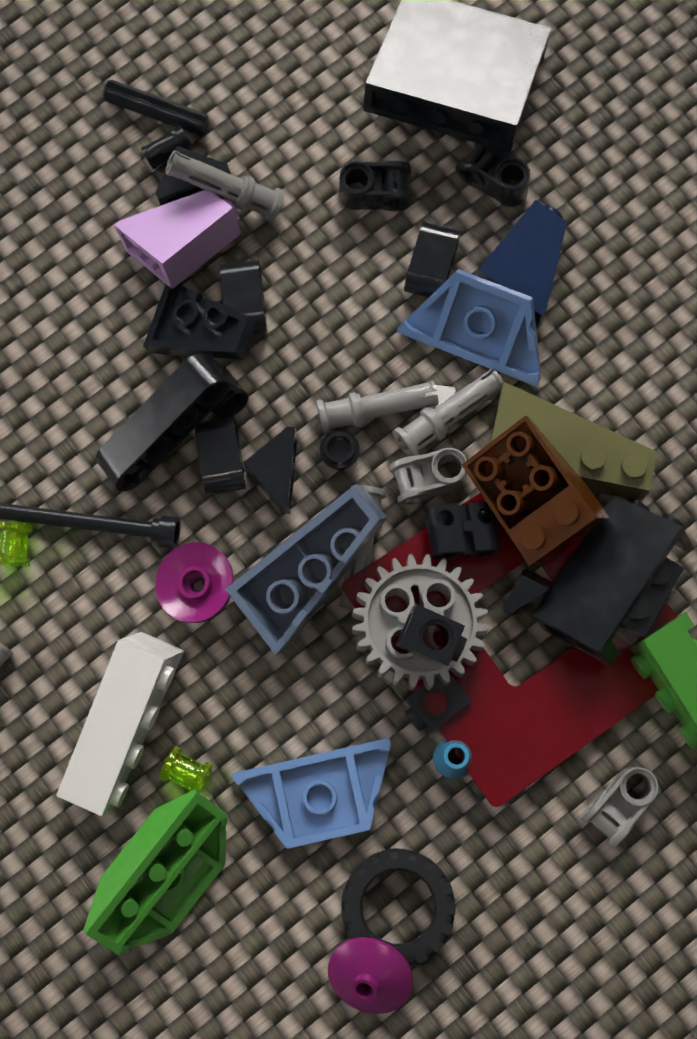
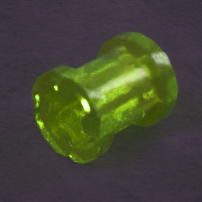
(14, 544)
(185, 771)

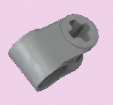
(426, 475)
(620, 806)

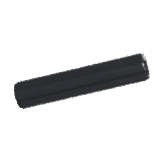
(156, 107)

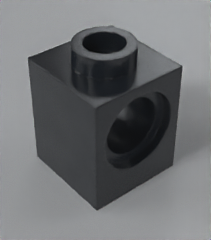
(412, 636)
(421, 719)

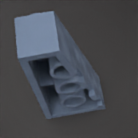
(299, 574)

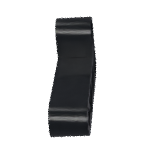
(168, 418)

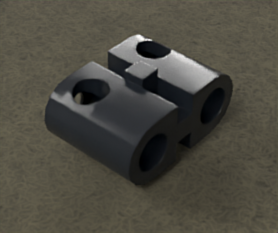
(462, 531)

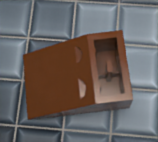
(534, 492)

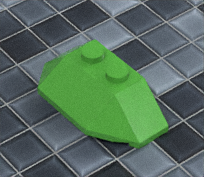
(159, 874)

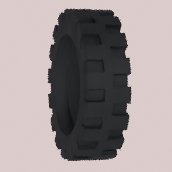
(418, 864)

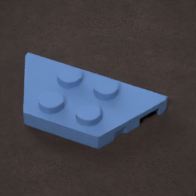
(480, 325)
(318, 793)

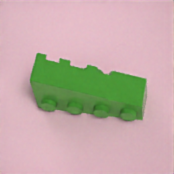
(671, 663)

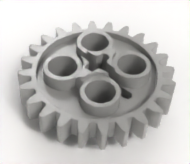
(382, 624)

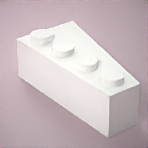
(119, 722)

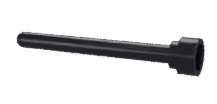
(162, 531)

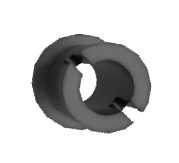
(161, 149)

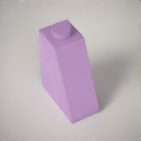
(180, 234)

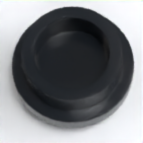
(339, 450)

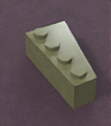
(598, 455)

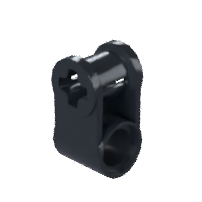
(489, 168)
(378, 184)

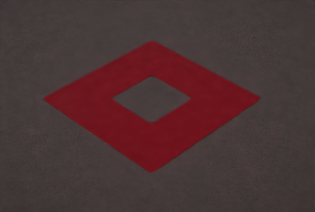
(529, 727)

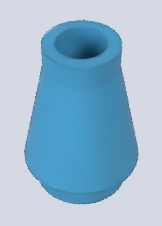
(444, 766)

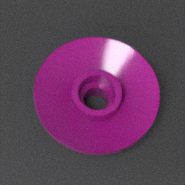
(177, 578)
(370, 975)

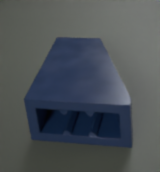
(529, 256)

